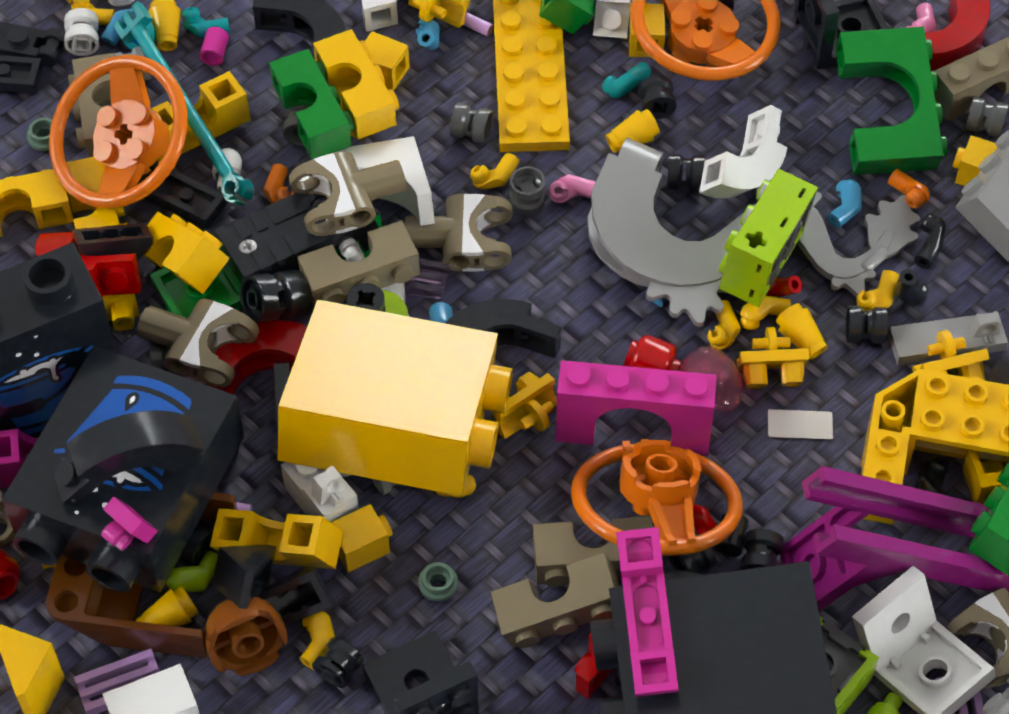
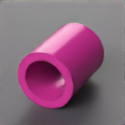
(214, 46)

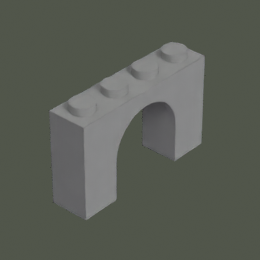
(987, 198)

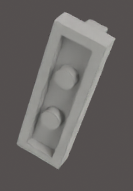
(979, 331)

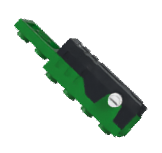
(261, 245)

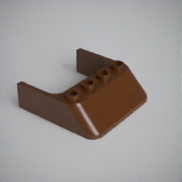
(111, 615)

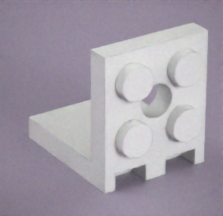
(910, 642)

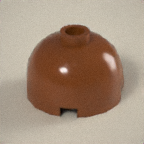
(244, 637)

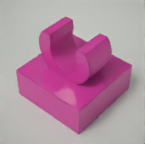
(126, 525)

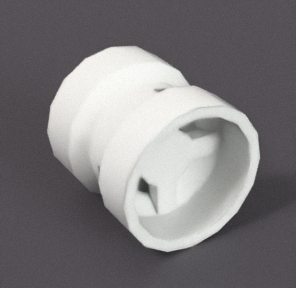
(81, 32)

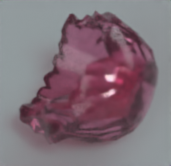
(729, 379)

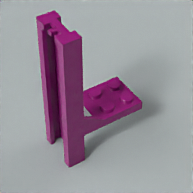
(851, 557)

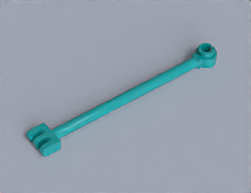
(230, 180)

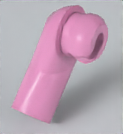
(925, 18)
(570, 187)

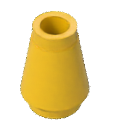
(166, 23)
(638, 127)
(801, 329)
(172, 609)

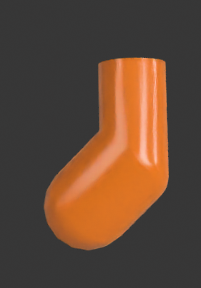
(274, 184)
(915, 192)

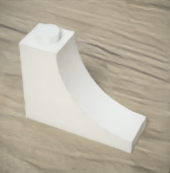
(418, 194)

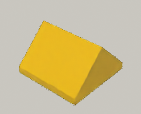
(31, 669)

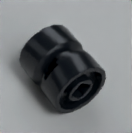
(275, 296)

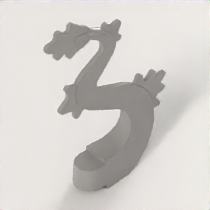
(686, 272)

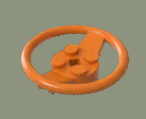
(705, 35)
(126, 134)
(661, 484)

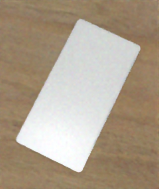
(800, 424)

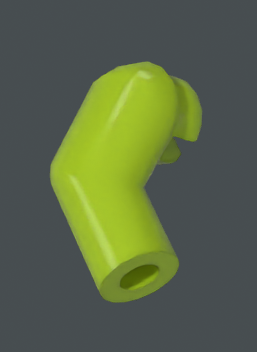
(194, 577)

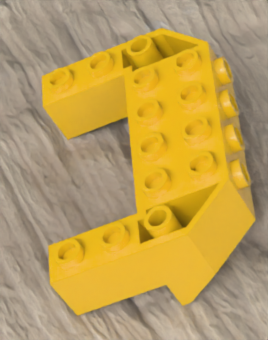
(934, 416)

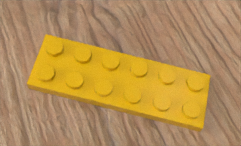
(529, 79)

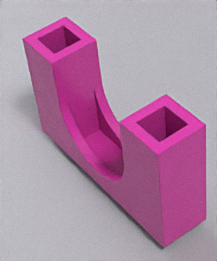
(677, 396)

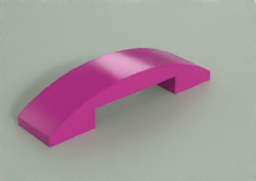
(647, 612)

